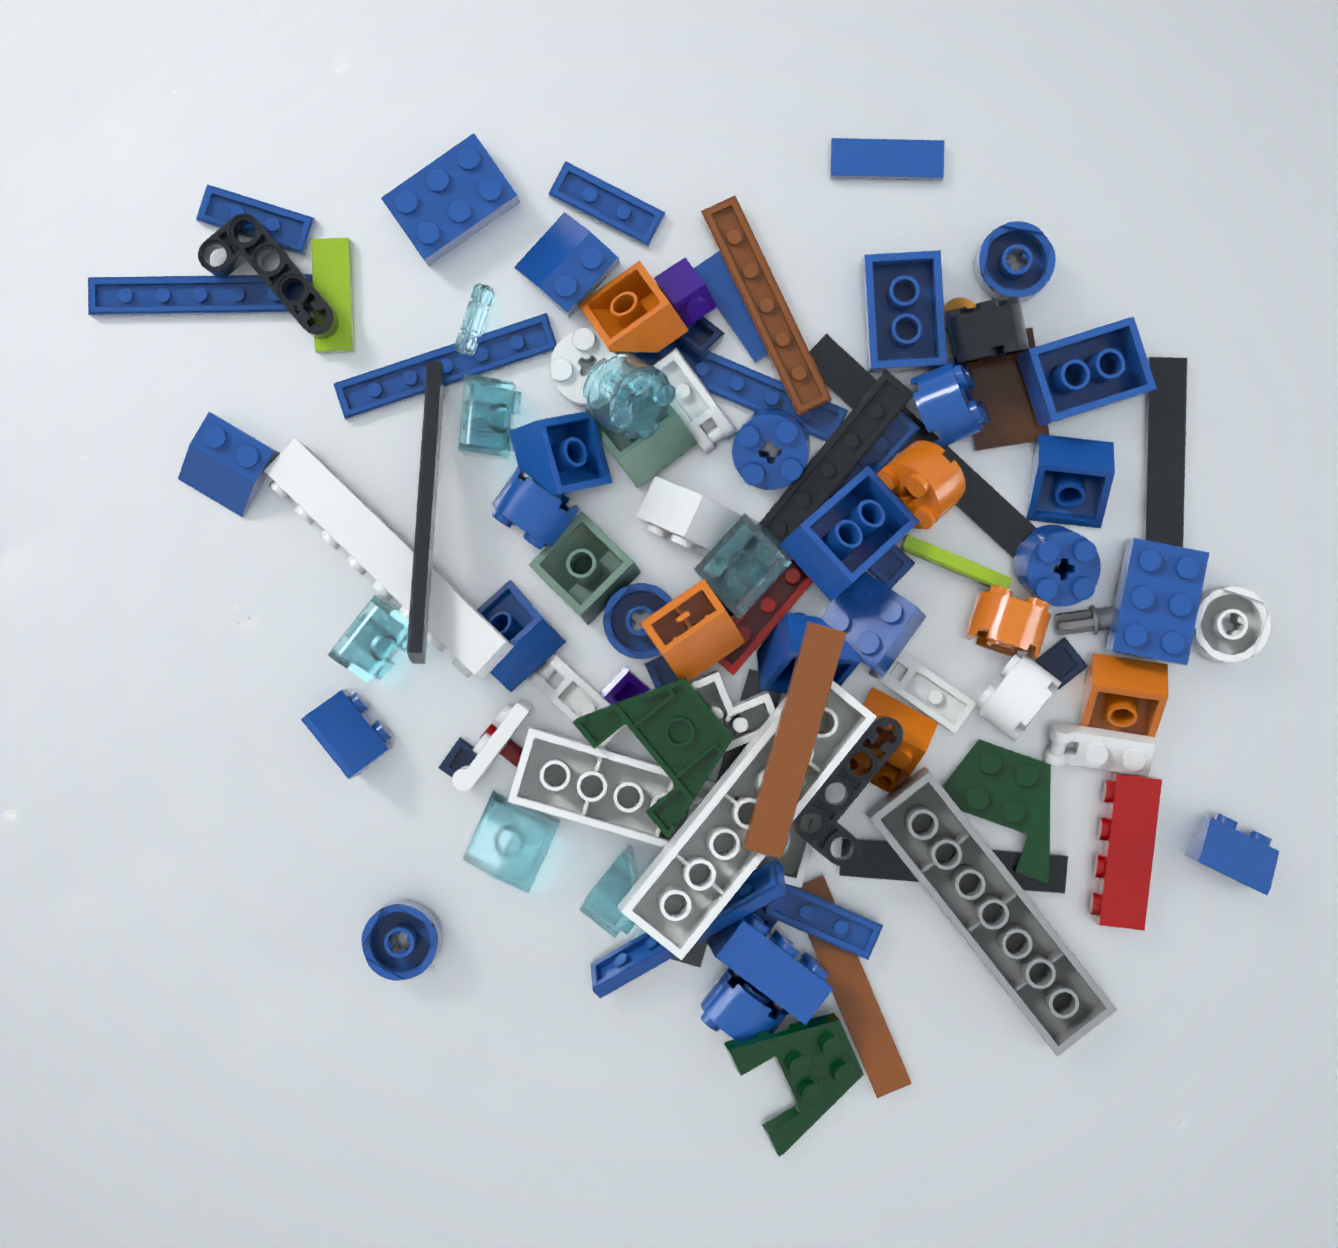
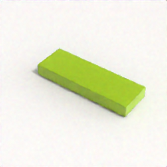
(333, 281)
(954, 562)

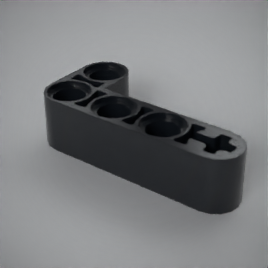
(276, 280)
(854, 785)

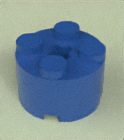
(1033, 252)
(949, 404)
(758, 466)
(533, 510)
(1056, 546)
(619, 624)
(380, 944)
(740, 1008)

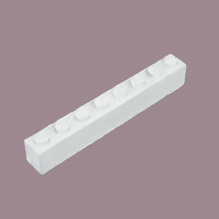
(386, 556)

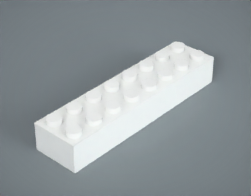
(615, 792)
(706, 856)

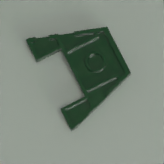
(678, 734)
(1011, 793)
(815, 1066)

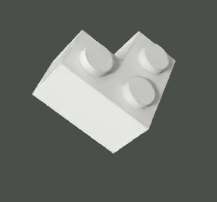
(685, 515)
(740, 718)

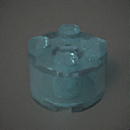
(627, 395)

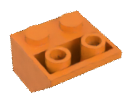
(693, 631)
(916, 738)

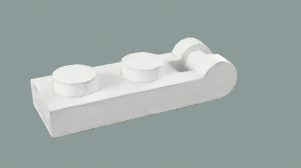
(694, 402)
(928, 693)
(572, 695)
(490, 746)
(1100, 749)

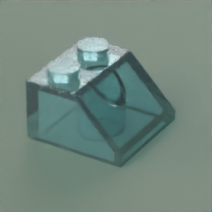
(488, 417)
(743, 564)
(372, 640)
(511, 842)
(608, 893)

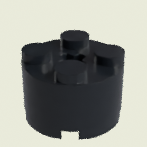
(986, 330)

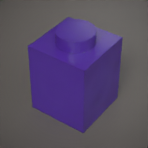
(685, 291)

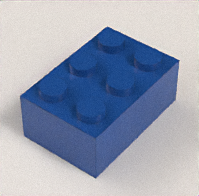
(451, 199)
(904, 311)
(1086, 371)
(849, 533)
(1157, 601)
(772, 965)

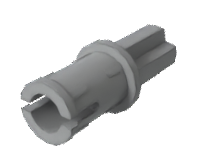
(1084, 620)

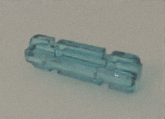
(474, 319)

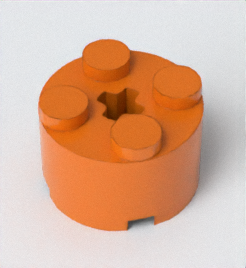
(924, 481)
(1008, 623)

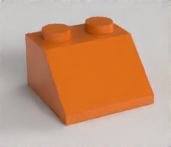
(633, 313)
(1124, 695)

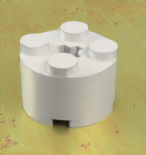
(567, 357)
(1250, 621)
(1018, 696)

